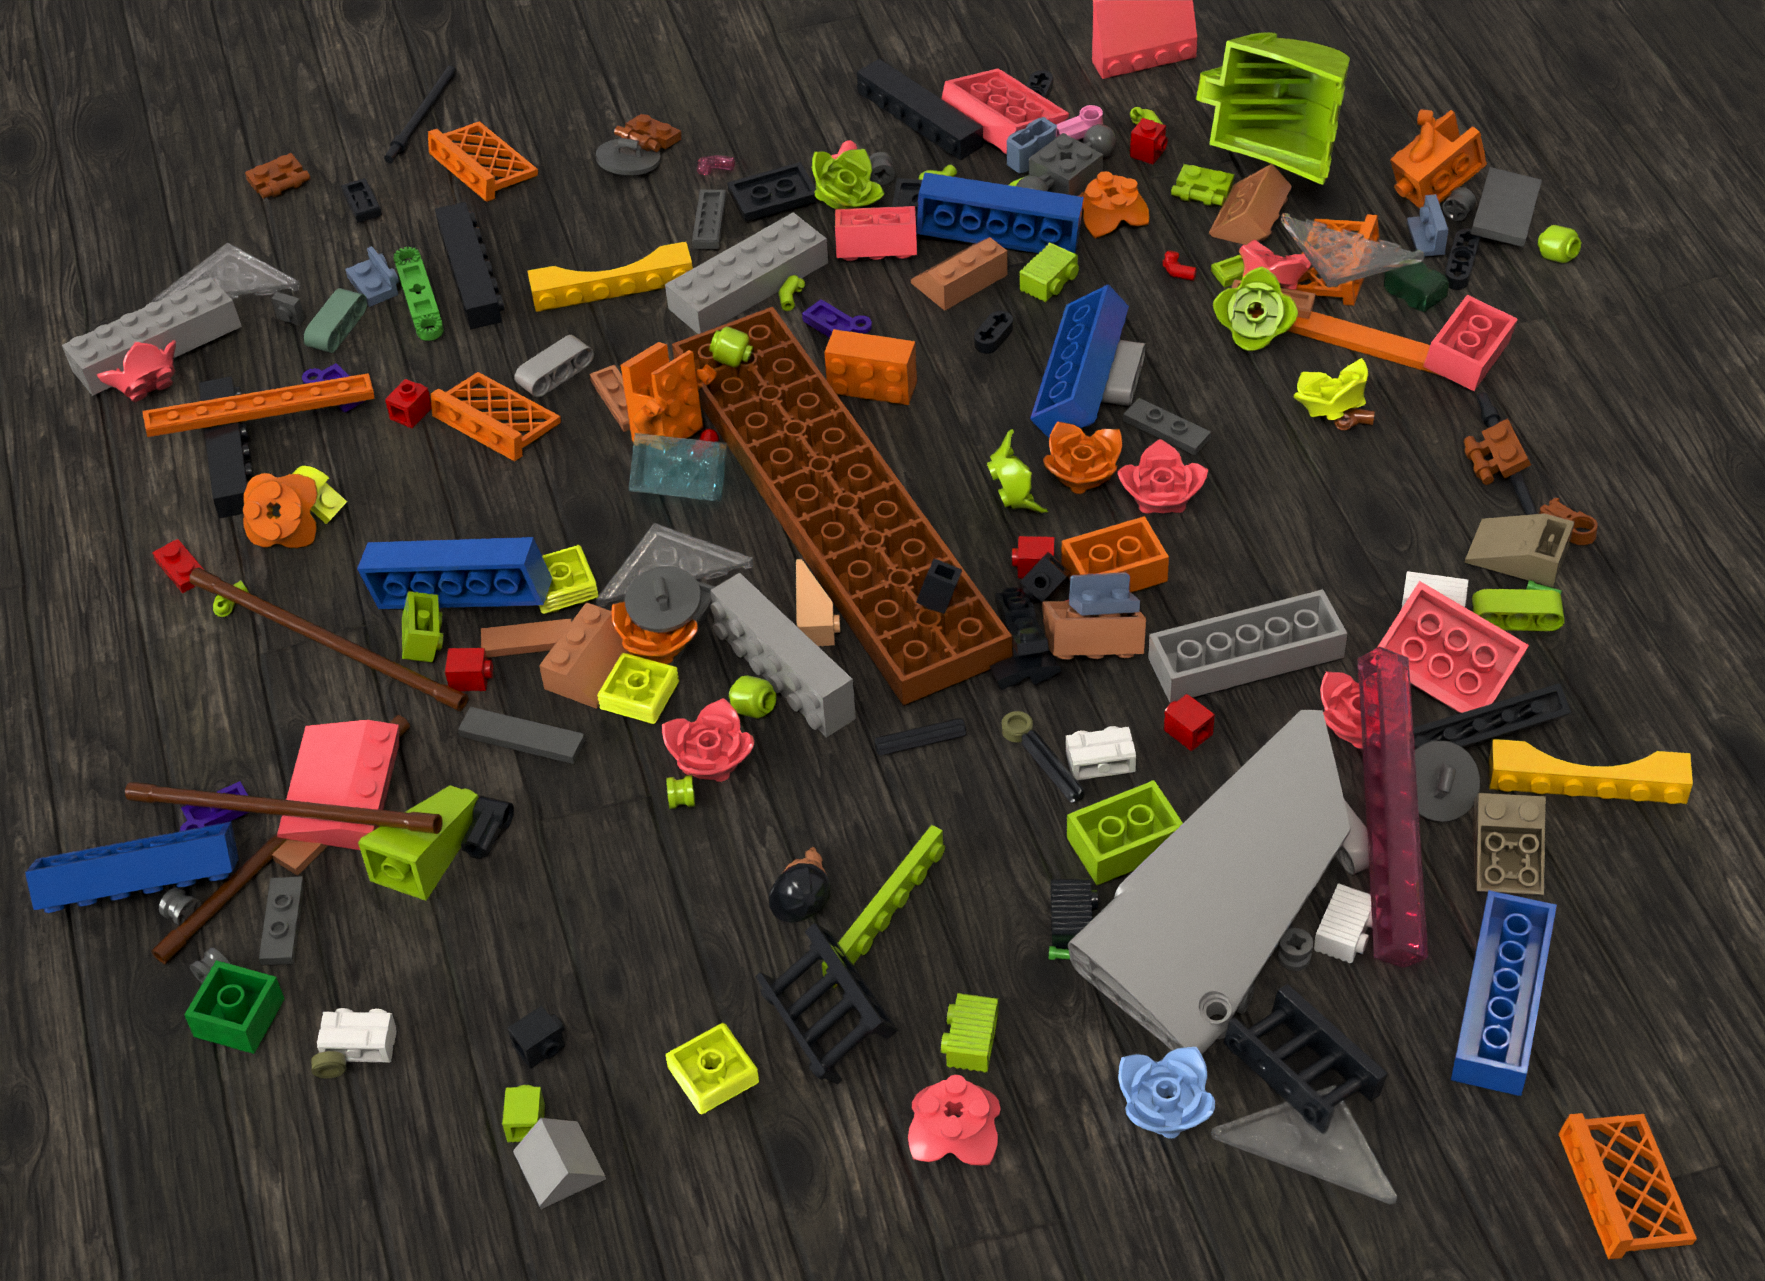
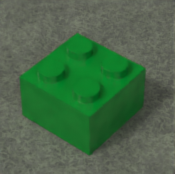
(234, 1007)

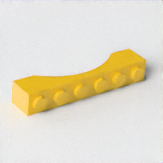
(560, 287)
(1526, 769)

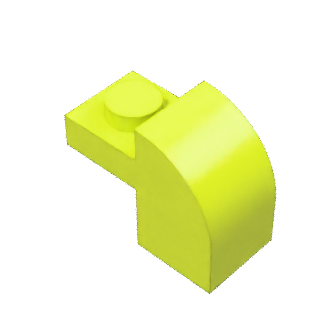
(328, 500)

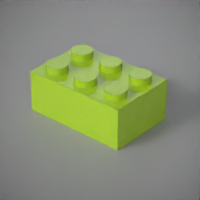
(1121, 831)

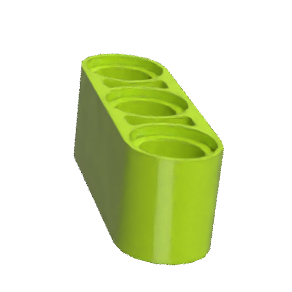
(1520, 609)

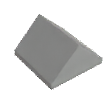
(557, 1160)

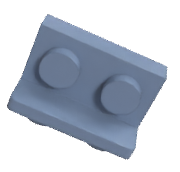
(1429, 229)
(374, 278)
(1102, 594)

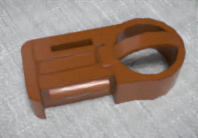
(1580, 520)

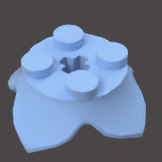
(1177, 1075)

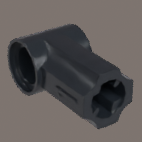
(489, 819)

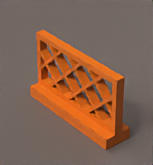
(468, 167)
(1351, 289)
(485, 425)
(1600, 1195)

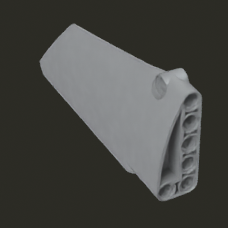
(1220, 891)

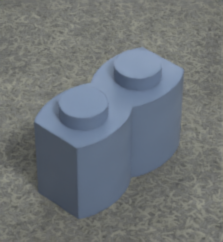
(1028, 141)

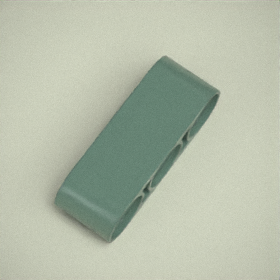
(335, 320)

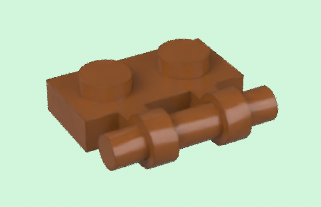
(649, 132)
(277, 176)
(1505, 448)

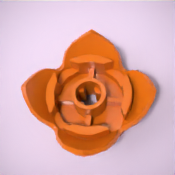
(1111, 200)
(1080, 459)
(296, 497)
(649, 644)

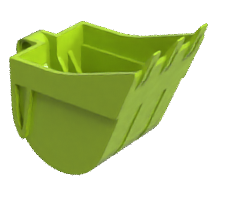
(1277, 101)

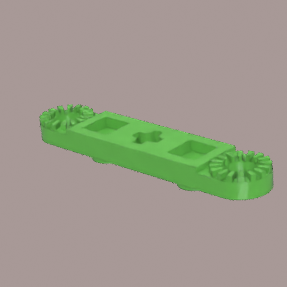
(422, 305)

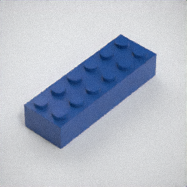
(1006, 213)
(1080, 360)
(457, 571)
(132, 866)
(1504, 993)

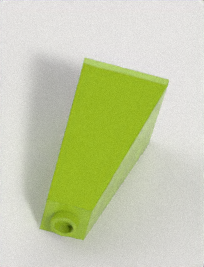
(418, 860)

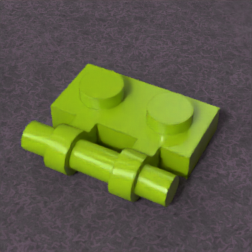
(1203, 185)

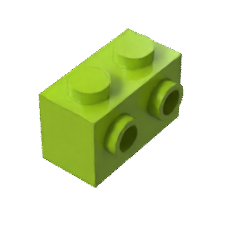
(421, 627)

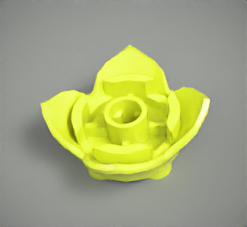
(1333, 396)

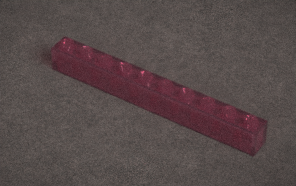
(1392, 809)

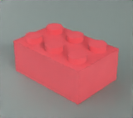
(1470, 342)

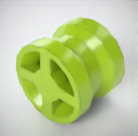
(680, 792)

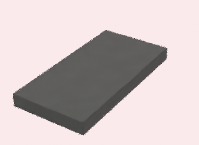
(1506, 207)

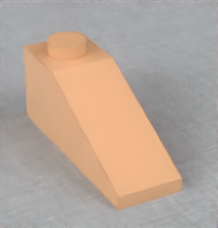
(814, 608)

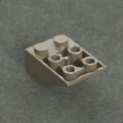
(1522, 546)
(1509, 843)

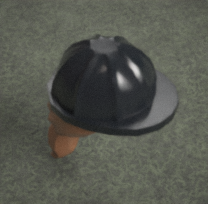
(800, 889)

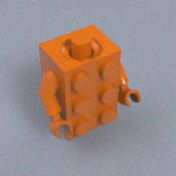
(1437, 159)
(664, 394)

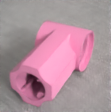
(1077, 126)

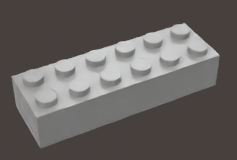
(746, 273)
(185, 316)
(1247, 645)
(783, 655)

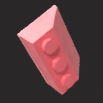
(875, 232)

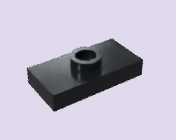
(361, 200)

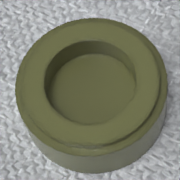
(1015, 725)
(328, 1064)

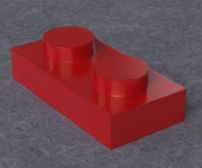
(177, 564)

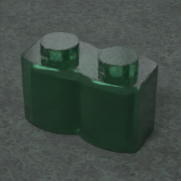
(1417, 285)

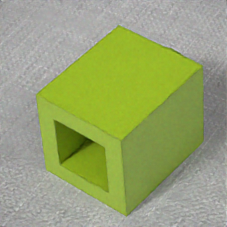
(522, 1110)

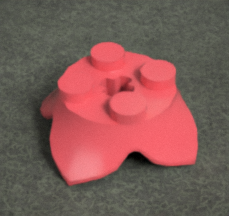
(1286, 269)
(144, 370)
(1162, 480)
(1342, 706)
(709, 745)
(968, 1137)

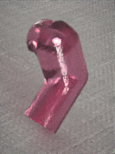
(715, 161)

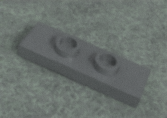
(709, 219)
(1167, 426)
(282, 921)

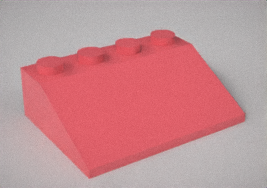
(1141, 34)
(999, 104)
(1453, 650)
(341, 767)

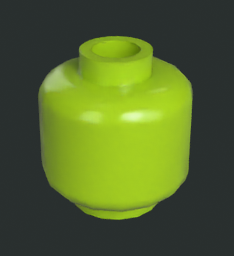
(1559, 244)
(730, 347)
(752, 696)

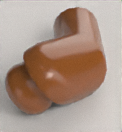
(1353, 417)

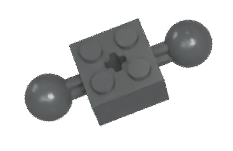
(1068, 164)

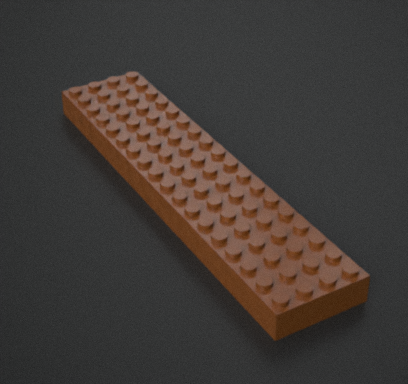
(845, 511)

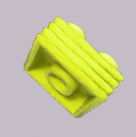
(571, 579)
(638, 688)
(731, 1067)

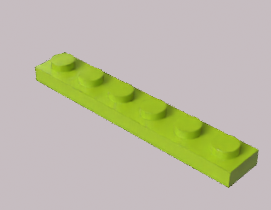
(892, 895)

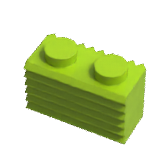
(1048, 272)
(971, 1032)

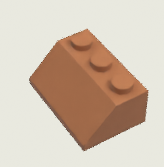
(1252, 207)
(963, 273)
(1092, 634)
(583, 656)

